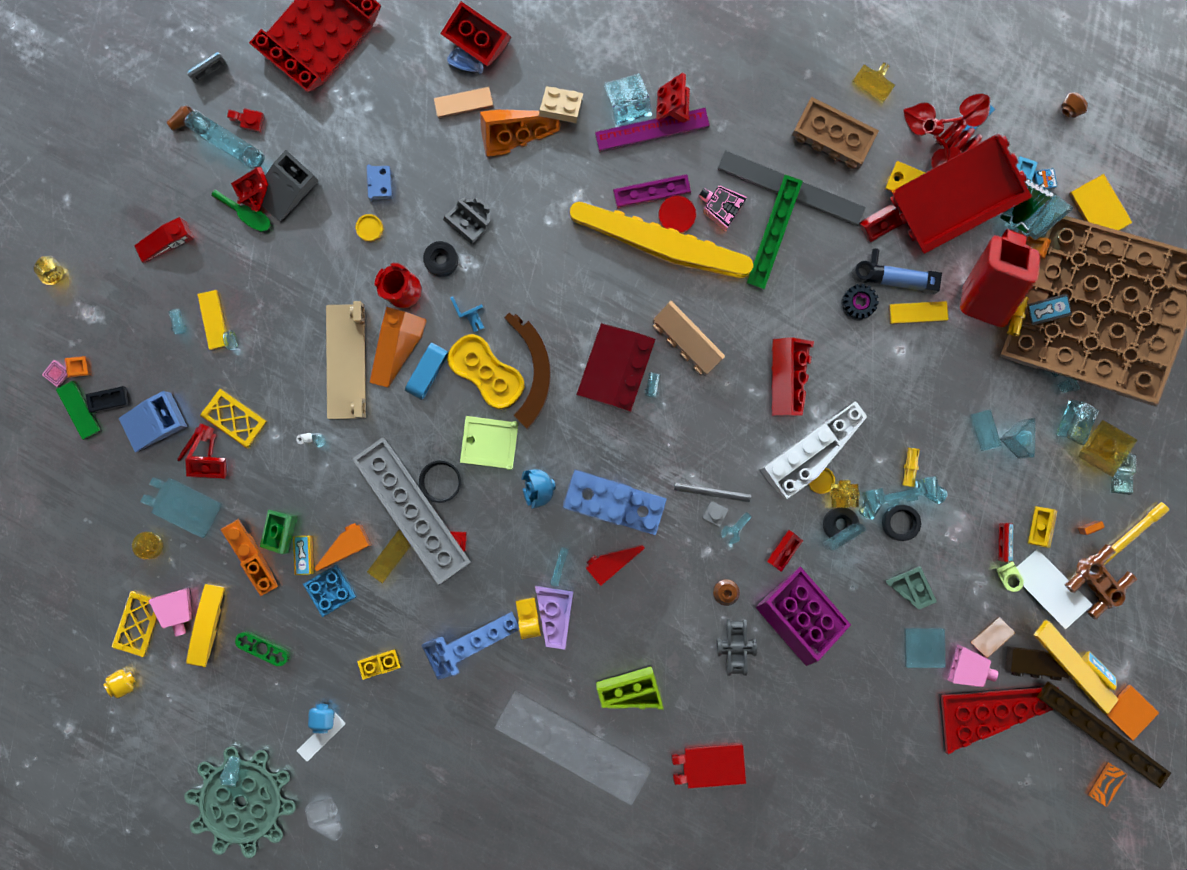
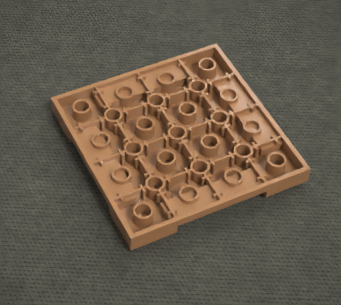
(1124, 309)

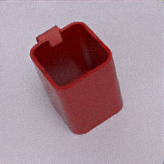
(1000, 279)

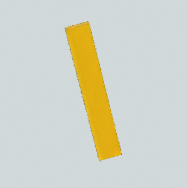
(1076, 667)

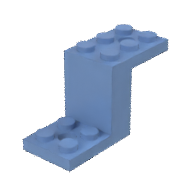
(614, 502)

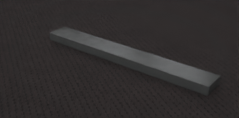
(808, 194)

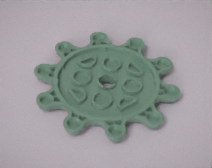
(236, 823)

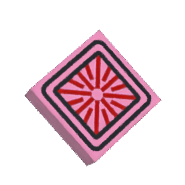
(55, 373)

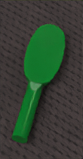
(254, 219)

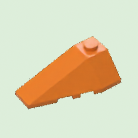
(513, 128)
(397, 339)

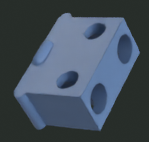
(378, 183)

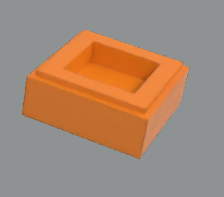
(76, 367)
(1091, 527)

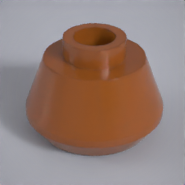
(1074, 105)
(724, 598)

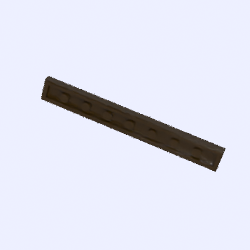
(1103, 734)

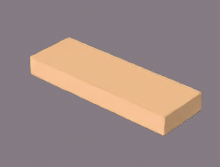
(463, 102)

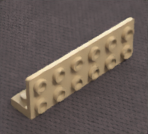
(346, 361)

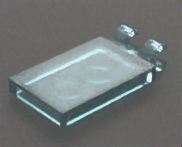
(183, 506)

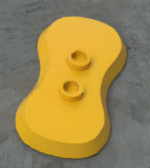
(496, 381)

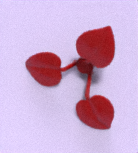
(922, 121)

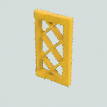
(218, 423)
(121, 628)

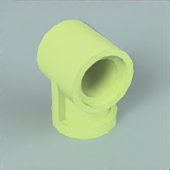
(1008, 571)

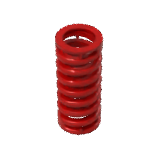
(955, 135)

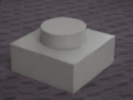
(715, 513)

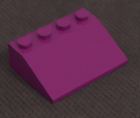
(803, 616)

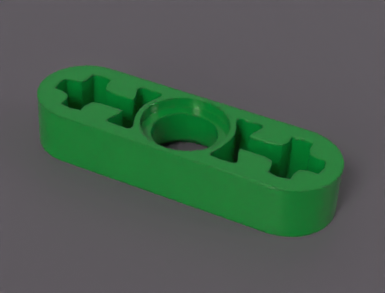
(251, 638)

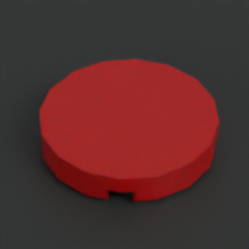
(677, 213)

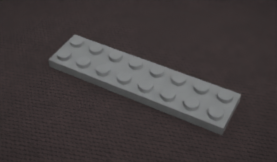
(411, 511)

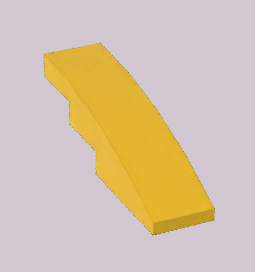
(205, 625)

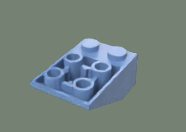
(152, 420)

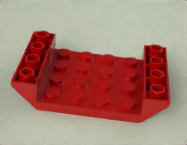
(316, 37)

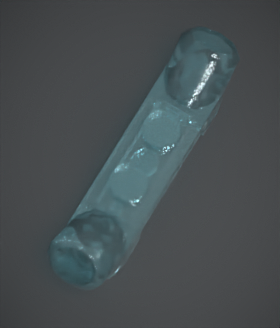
(224, 140)
(926, 486)

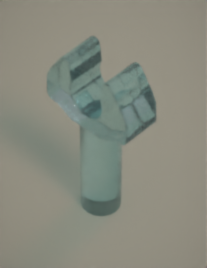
(736, 528)

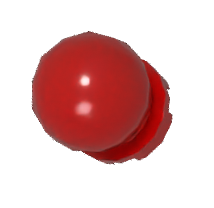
(398, 286)

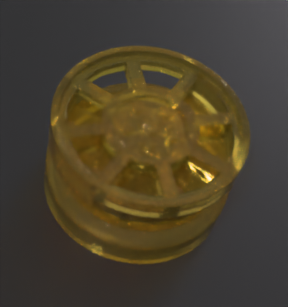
(147, 545)

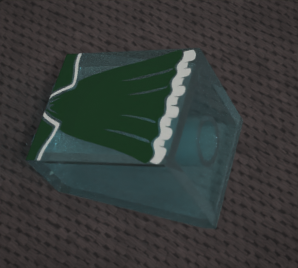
(1037, 213)

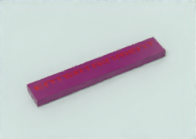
(650, 130)

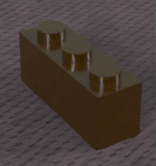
(1034, 663)

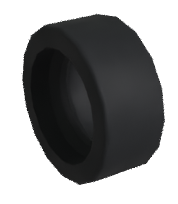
(915, 518)

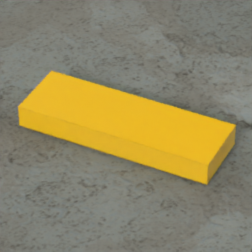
(918, 312)
(212, 318)

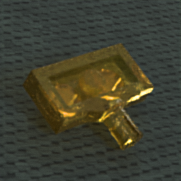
(874, 81)

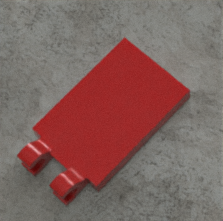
(711, 766)

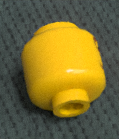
(119, 683)

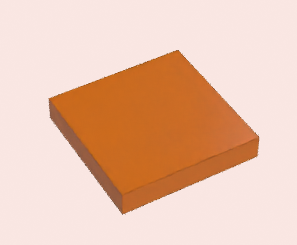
(1131, 712)

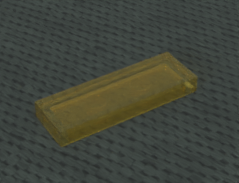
(389, 557)

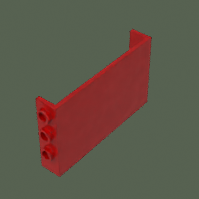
(961, 193)

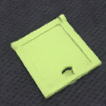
(493, 442)

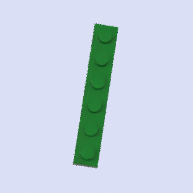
(774, 232)

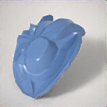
(464, 61)

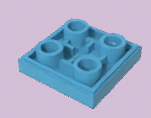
(329, 590)

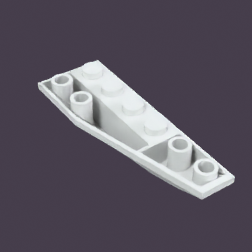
(812, 453)

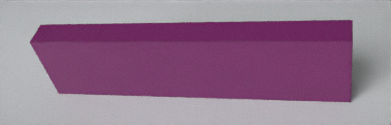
(652, 191)

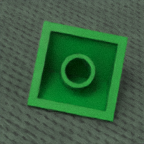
(278, 531)

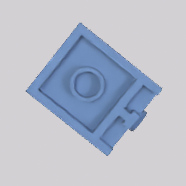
(443, 656)

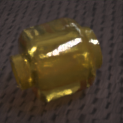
(48, 270)

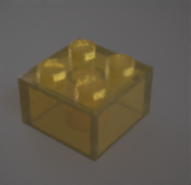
(1107, 448)

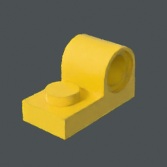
(528, 618)

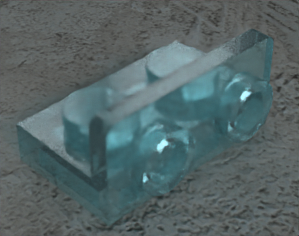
(1077, 421)

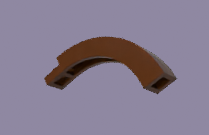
(542, 375)

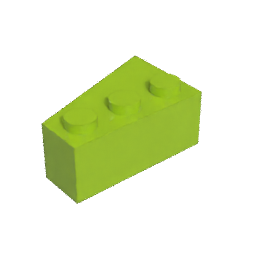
(630, 690)

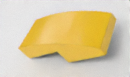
(378, 664)

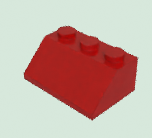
(475, 34)

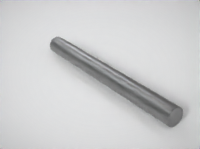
(712, 492)

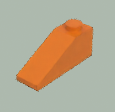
(347, 544)

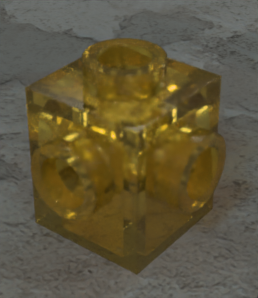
(845, 494)

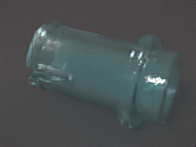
(177, 321)
(652, 385)

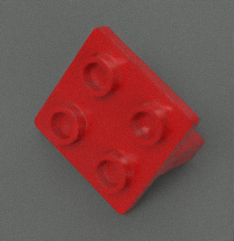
(674, 99)

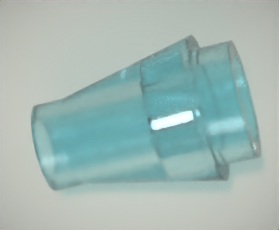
(230, 773)

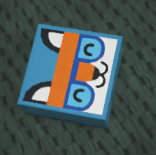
(1046, 178)

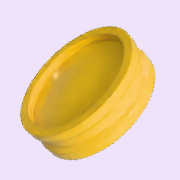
(369, 227)
(823, 482)

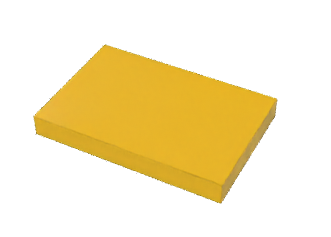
(1100, 204)

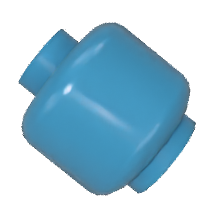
(321, 718)

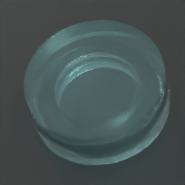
(230, 340)

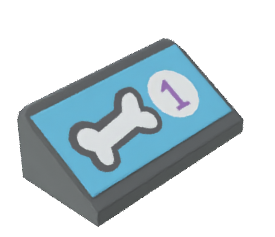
(206, 67)
(1049, 309)

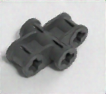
(736, 655)

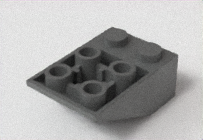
(287, 185)

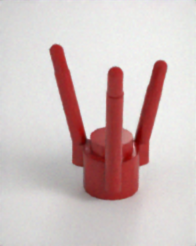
(201, 433)

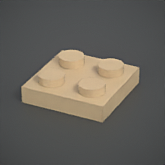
(561, 104)

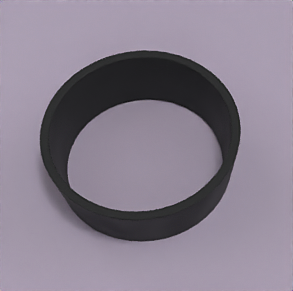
(422, 477)

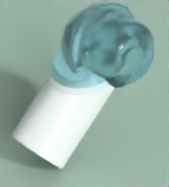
(311, 437)

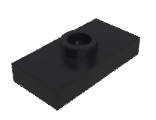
(107, 399)

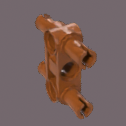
(1101, 582)

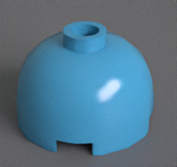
(538, 487)

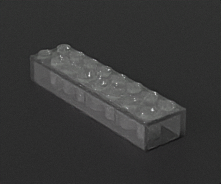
(573, 747)

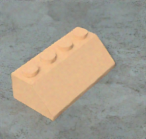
(687, 338)

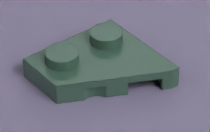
(913, 587)

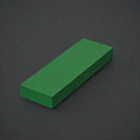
(78, 410)

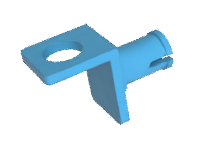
(471, 314)

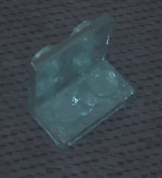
(628, 99)

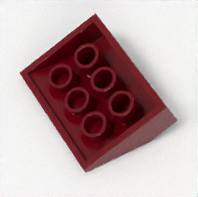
(616, 367)

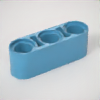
(426, 371)

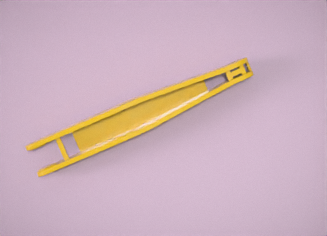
(662, 242)

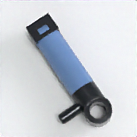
(928, 281)

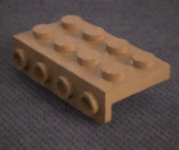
(835, 133)

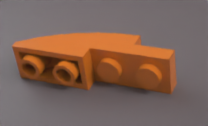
(250, 556)

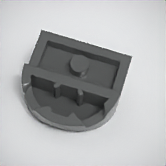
(469, 218)

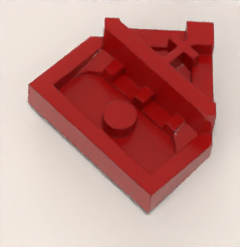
(251, 188)

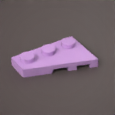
(555, 615)

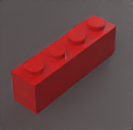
(789, 375)

